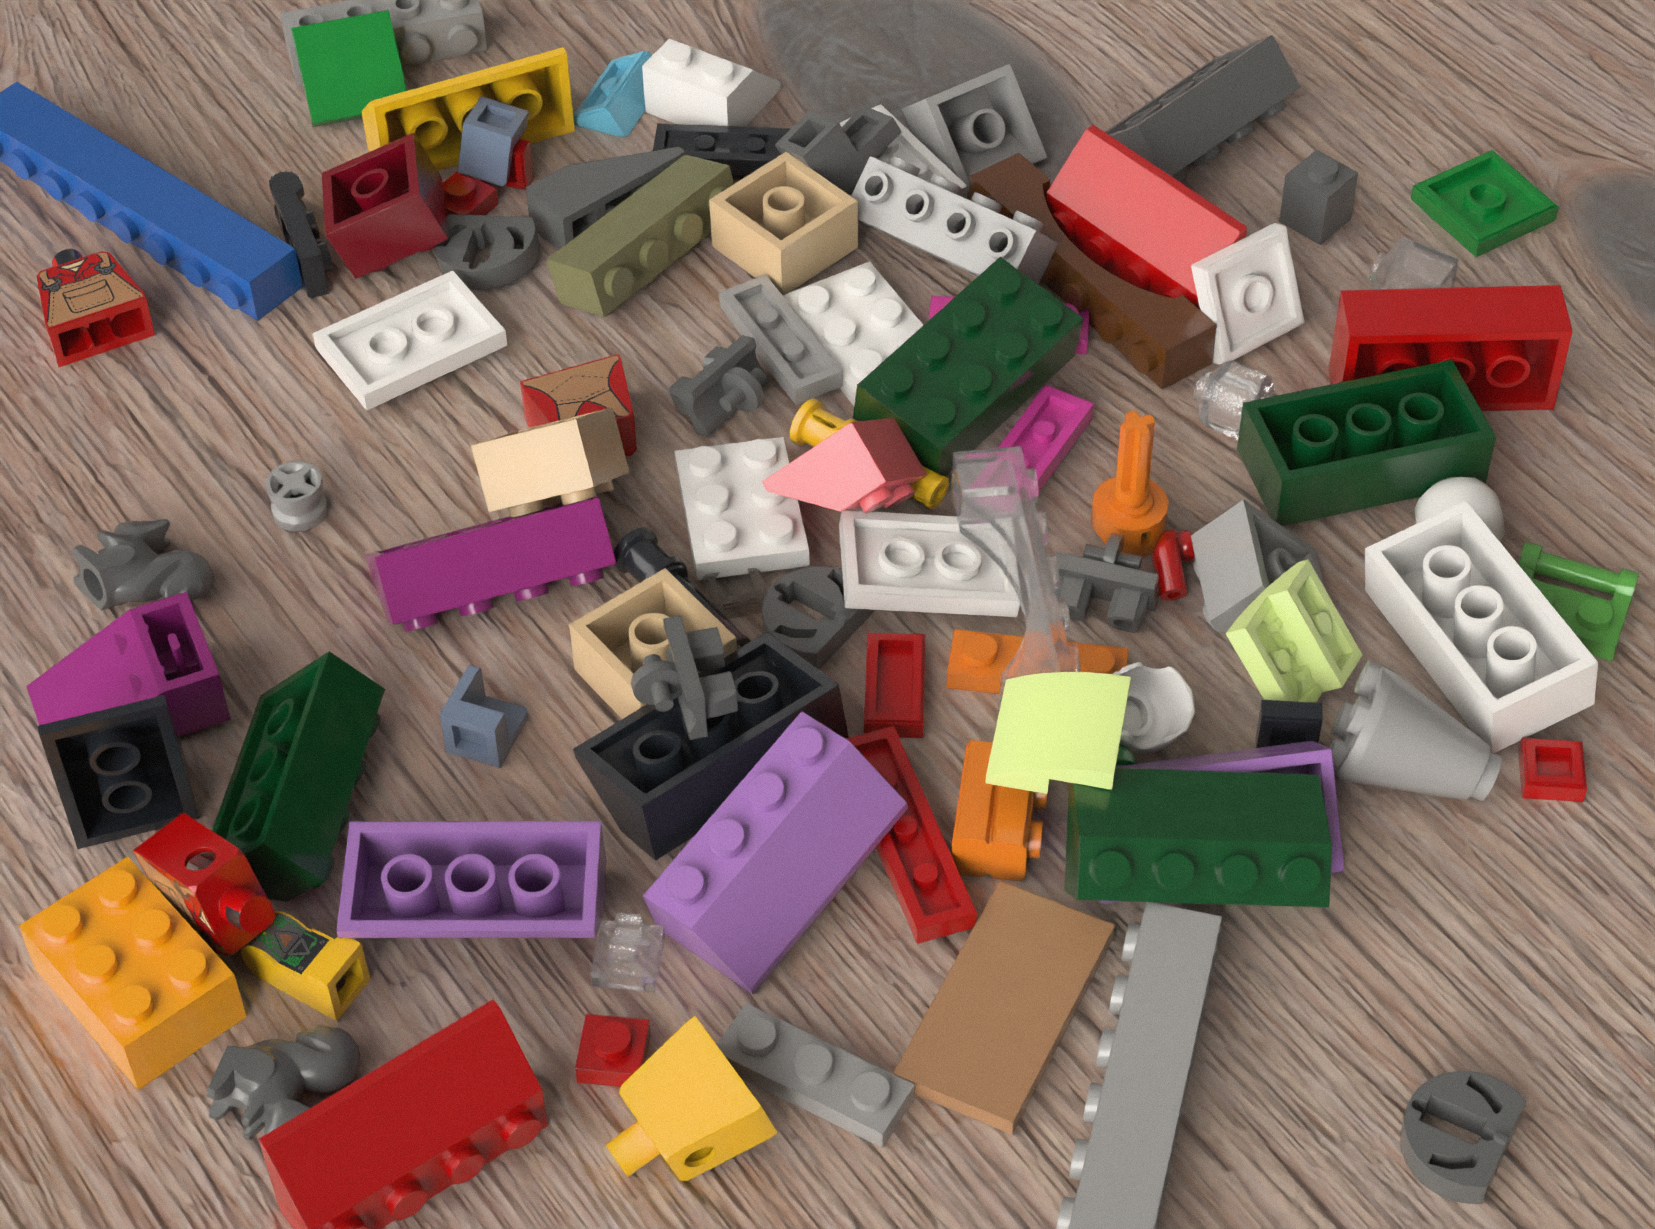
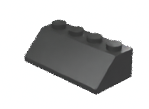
(1209, 108)

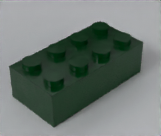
(971, 365)
(1363, 442)

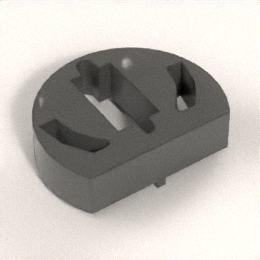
(505, 262)
(822, 591)
(1450, 1163)

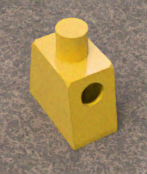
(688, 1108)

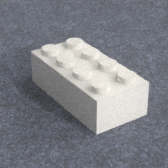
(1480, 627)

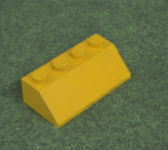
(439, 109)

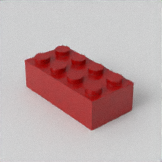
(1501, 339)

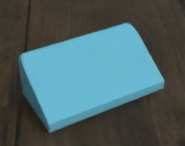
(616, 97)

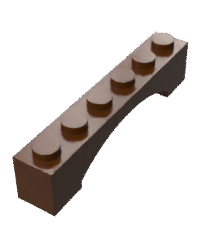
(1155, 332)

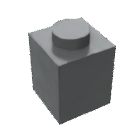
(1318, 197)

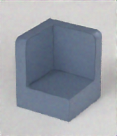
(489, 140)
(479, 724)

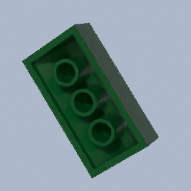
(299, 774)
(1200, 838)

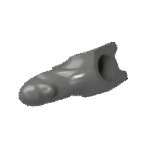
(134, 572)
(273, 1074)

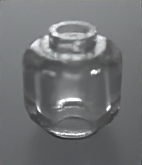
(1223, 394)

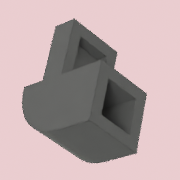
(838, 150)

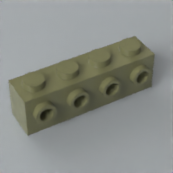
(639, 237)

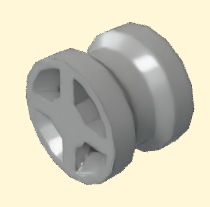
(297, 496)

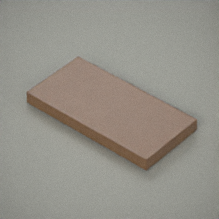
(1005, 1006)

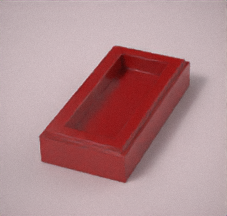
(895, 683)

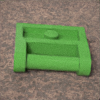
(1591, 618)

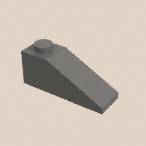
(585, 192)

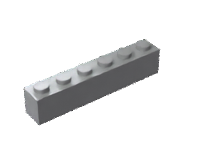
(1146, 1073)

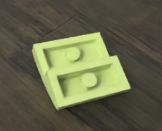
(1294, 639)
(1058, 730)

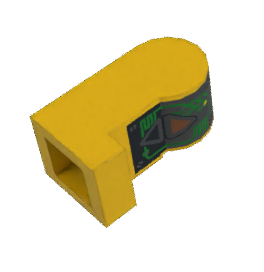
(308, 964)

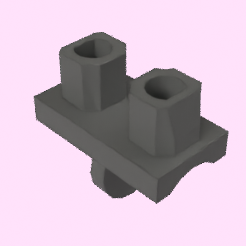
(727, 383)
(1111, 577)
(678, 676)

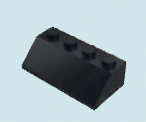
(670, 786)

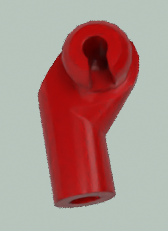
(1167, 563)

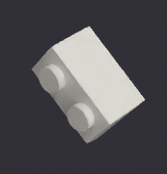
(702, 88)

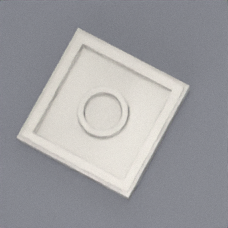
(1249, 292)

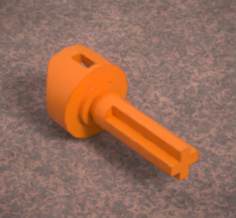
(1130, 500)

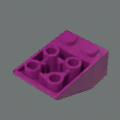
(137, 658)

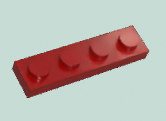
(915, 848)

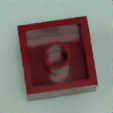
(384, 206)

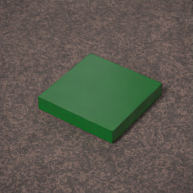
(347, 65)
(1484, 203)

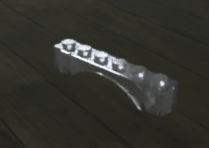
(998, 512)

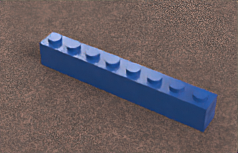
(145, 204)

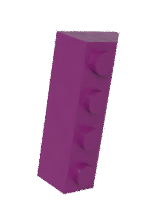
(490, 561)

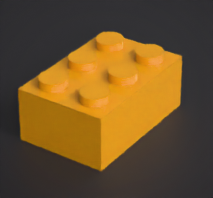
(133, 972)

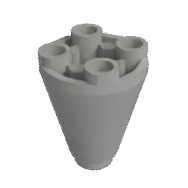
(1408, 742)

